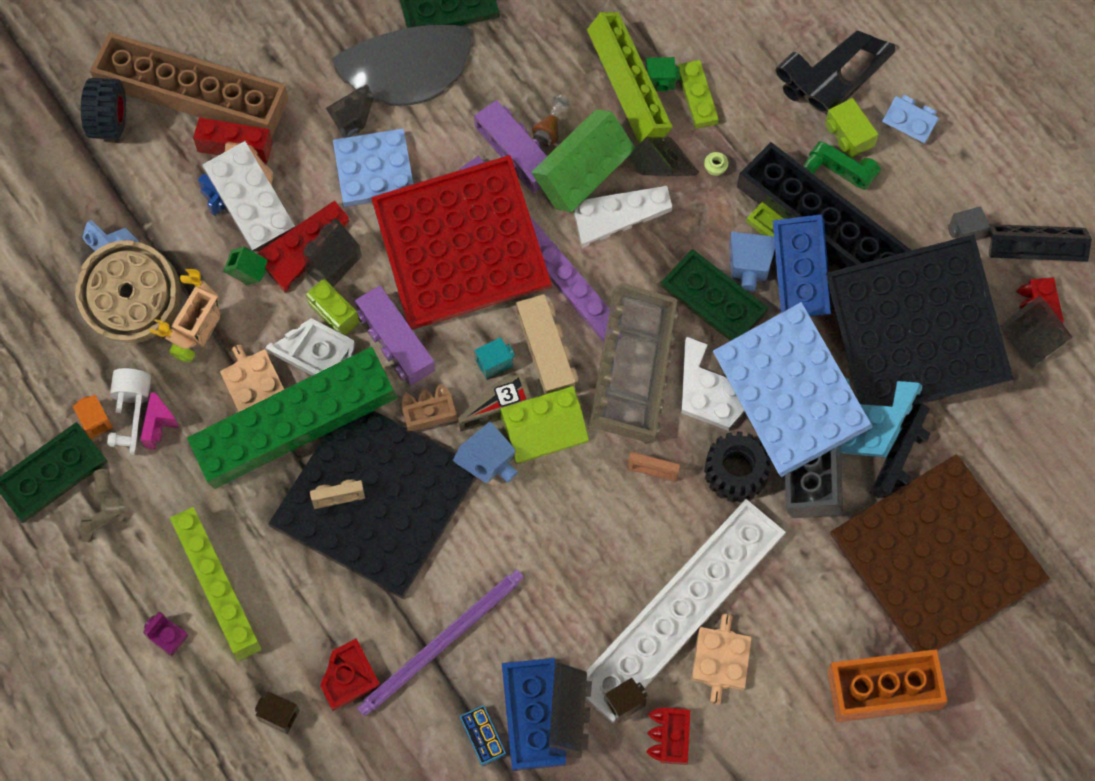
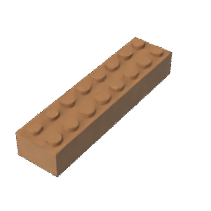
(190, 83)

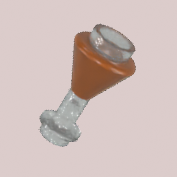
(547, 130)

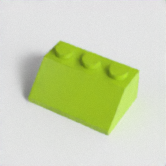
(544, 424)

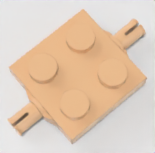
(251, 378)
(721, 658)

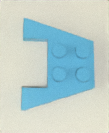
(885, 423)

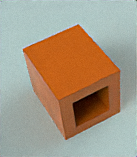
(92, 416)

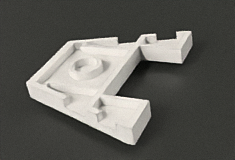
(705, 393)

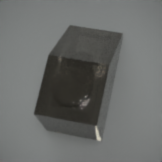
(351, 111)

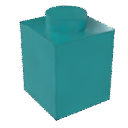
(494, 358)

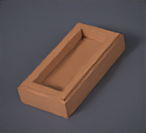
(653, 466)

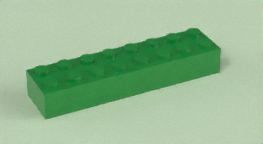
(292, 418)

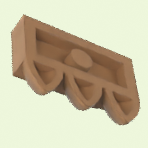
(428, 410)

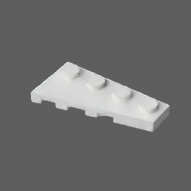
(608, 214)

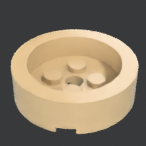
(153, 297)

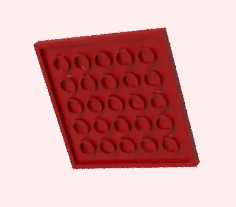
(461, 242)

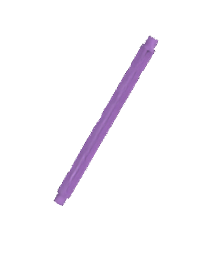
(442, 641)

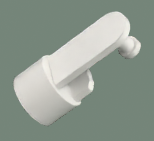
(129, 386)

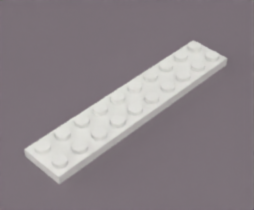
(684, 603)

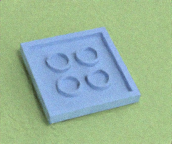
(372, 165)

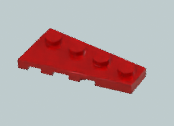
(286, 253)

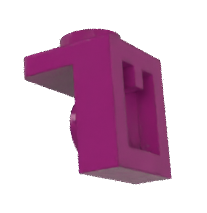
(164, 633)

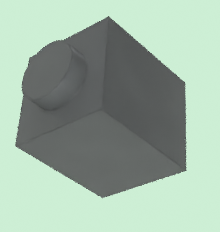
(969, 222)

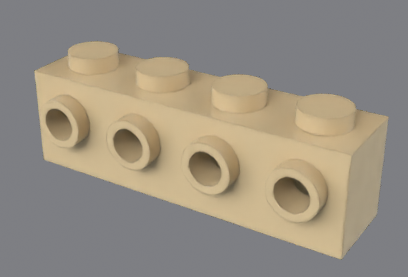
(545, 344)

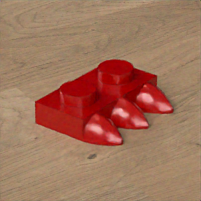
(1046, 289)
(672, 735)

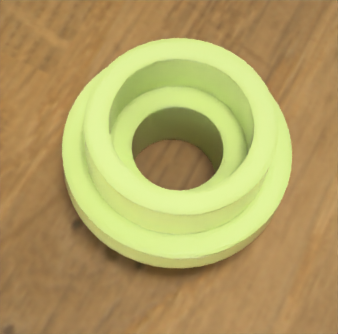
(714, 169)

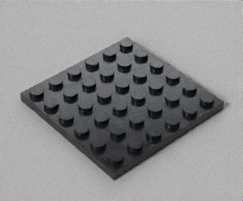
(921, 322)
(407, 504)

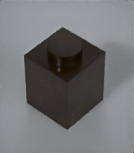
(626, 699)
(276, 712)

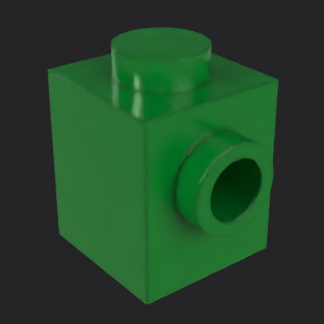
(663, 73)
(245, 265)

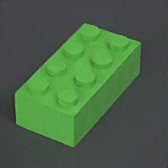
(583, 160)

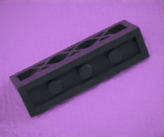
(1039, 242)

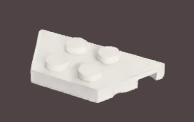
(312, 347)

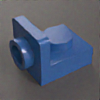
(208, 190)

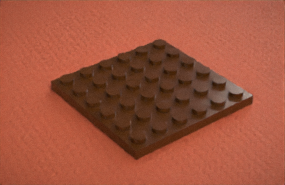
(939, 556)

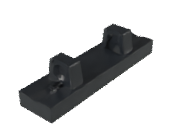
(891, 471)

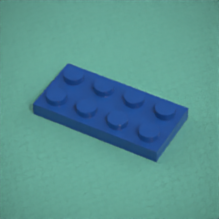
(802, 264)
(528, 711)

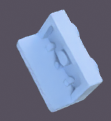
(910, 118)

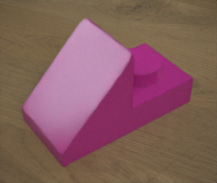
(156, 417)

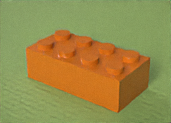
(886, 685)

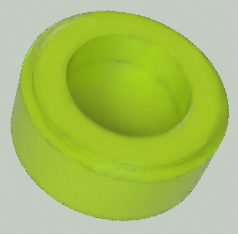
(185, 355)

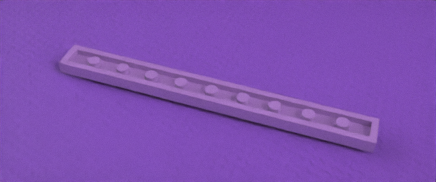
(568, 279)

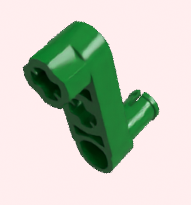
(856, 173)

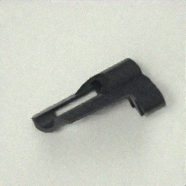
(823, 83)

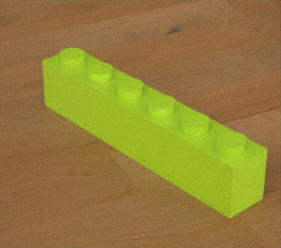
(628, 76)
(215, 584)

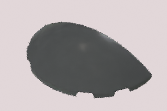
(407, 63)

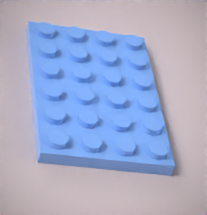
(792, 389)

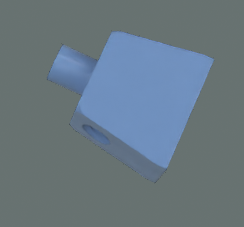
(750, 258)
(487, 455)

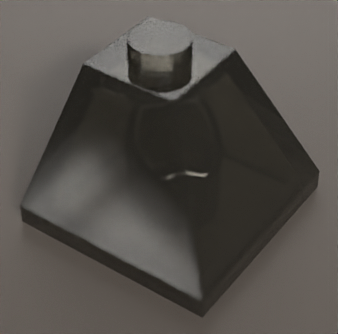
(661, 158)

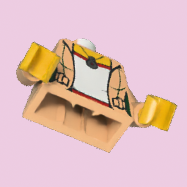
(196, 317)

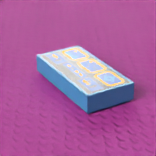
(482, 735)

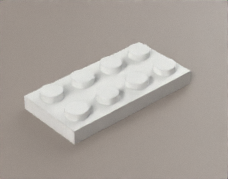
(248, 195)

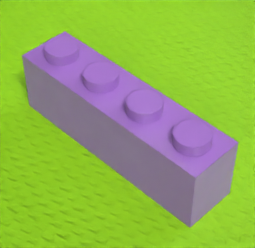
(510, 138)
(394, 335)

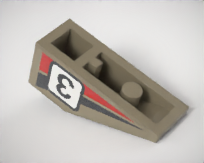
(505, 392)

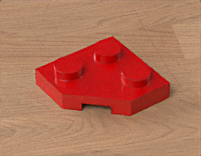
(347, 675)

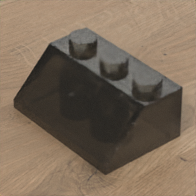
(569, 712)

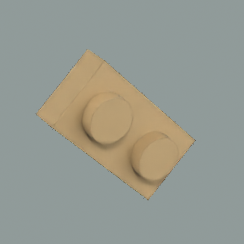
(332, 495)

